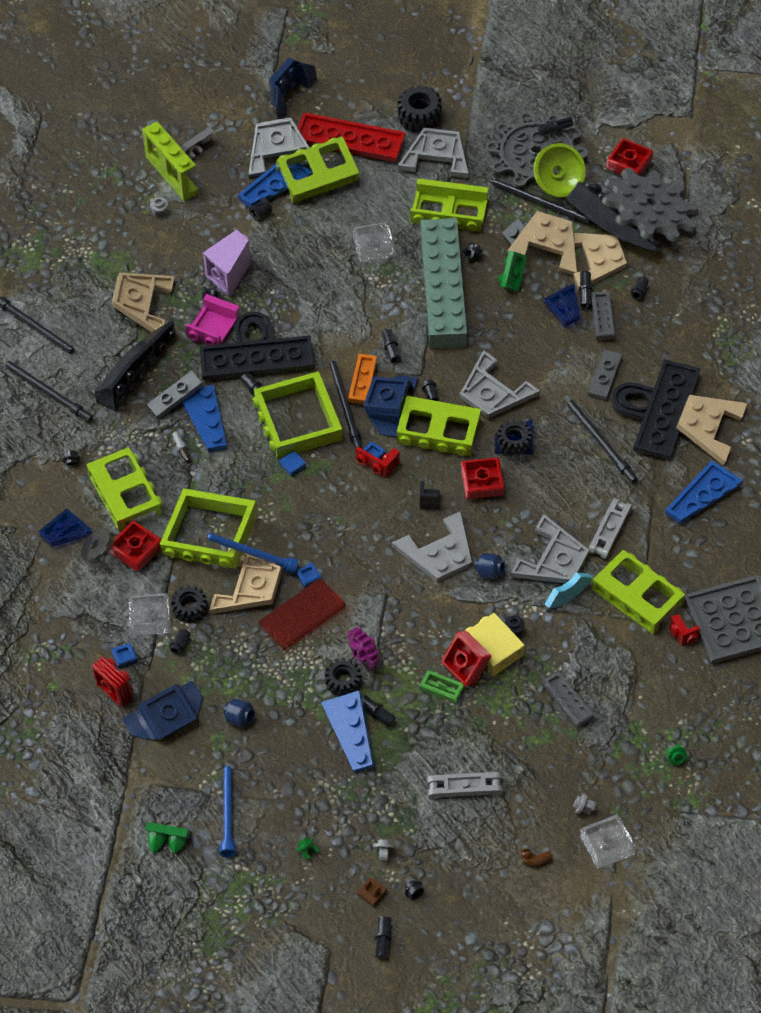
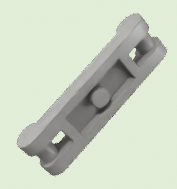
(610, 528)
(464, 785)

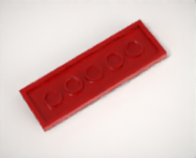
(359, 137)

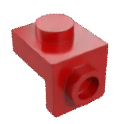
(682, 633)

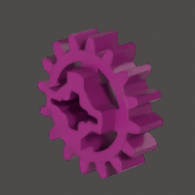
(363, 648)

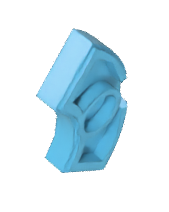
(567, 592)

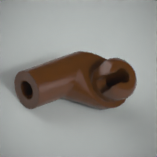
(535, 860)

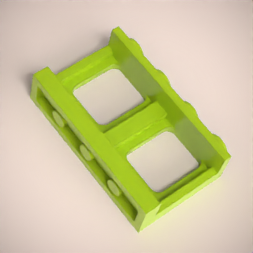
(169, 160)
(322, 178)
(451, 197)
(440, 414)
(111, 490)
(629, 598)

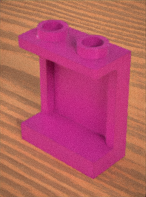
(214, 321)

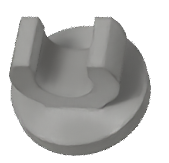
(158, 205)
(584, 805)
(383, 846)

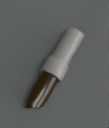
(181, 446)

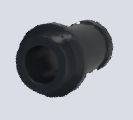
(638, 291)
(250, 382)
(429, 388)
(177, 646)

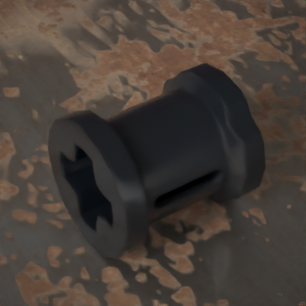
(260, 209)

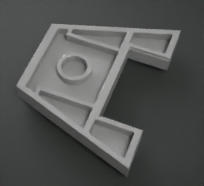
(274, 139)
(436, 146)
(489, 394)
(443, 556)
(559, 561)

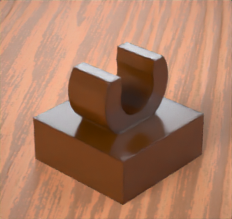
(371, 892)

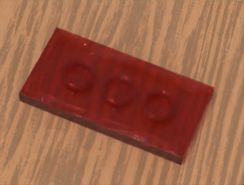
(302, 614)

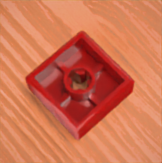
(629, 155)
(472, 476)
(136, 546)
(466, 658)
(112, 680)

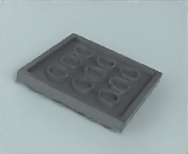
(728, 618)

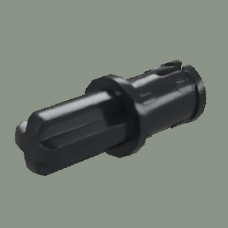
(555, 126)
(585, 289)
(391, 345)
(378, 711)
(382, 937)

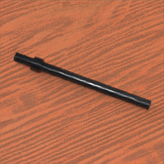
(571, 213)
(5, 304)
(75, 408)
(354, 433)
(622, 466)

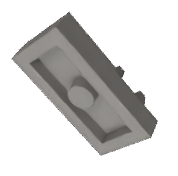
(203, 137)

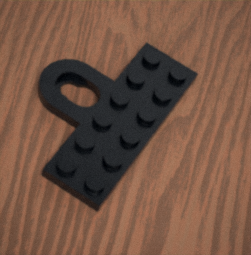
(257, 356)
(664, 408)

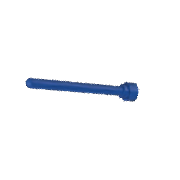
(289, 564)
(227, 847)

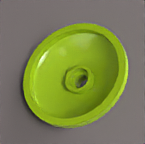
(568, 165)

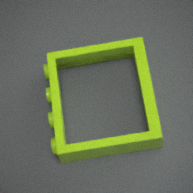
(306, 441)
(212, 502)

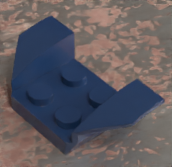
(286, 79)
(386, 401)
(165, 712)

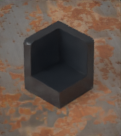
(429, 498)

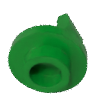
(676, 755)
(304, 845)

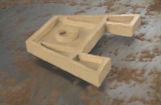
(550, 235)
(602, 255)
(134, 295)
(701, 420)
(254, 587)

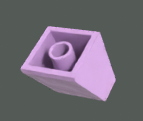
(227, 261)

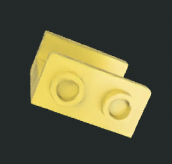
(498, 641)

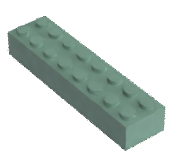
(443, 283)

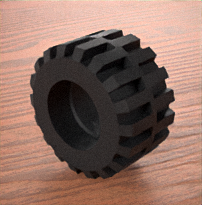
(419, 108)

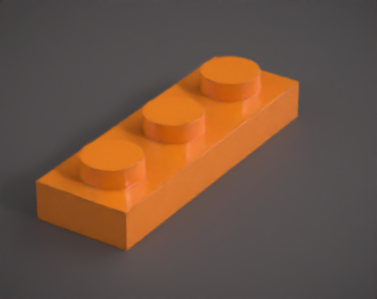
(362, 378)

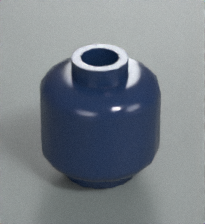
(490, 566)
(239, 713)

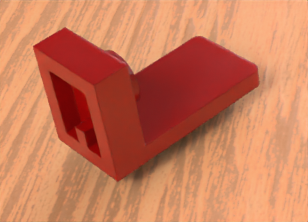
(384, 466)

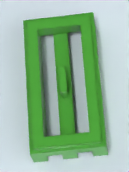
(440, 689)

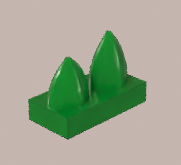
(513, 271)
(157, 835)

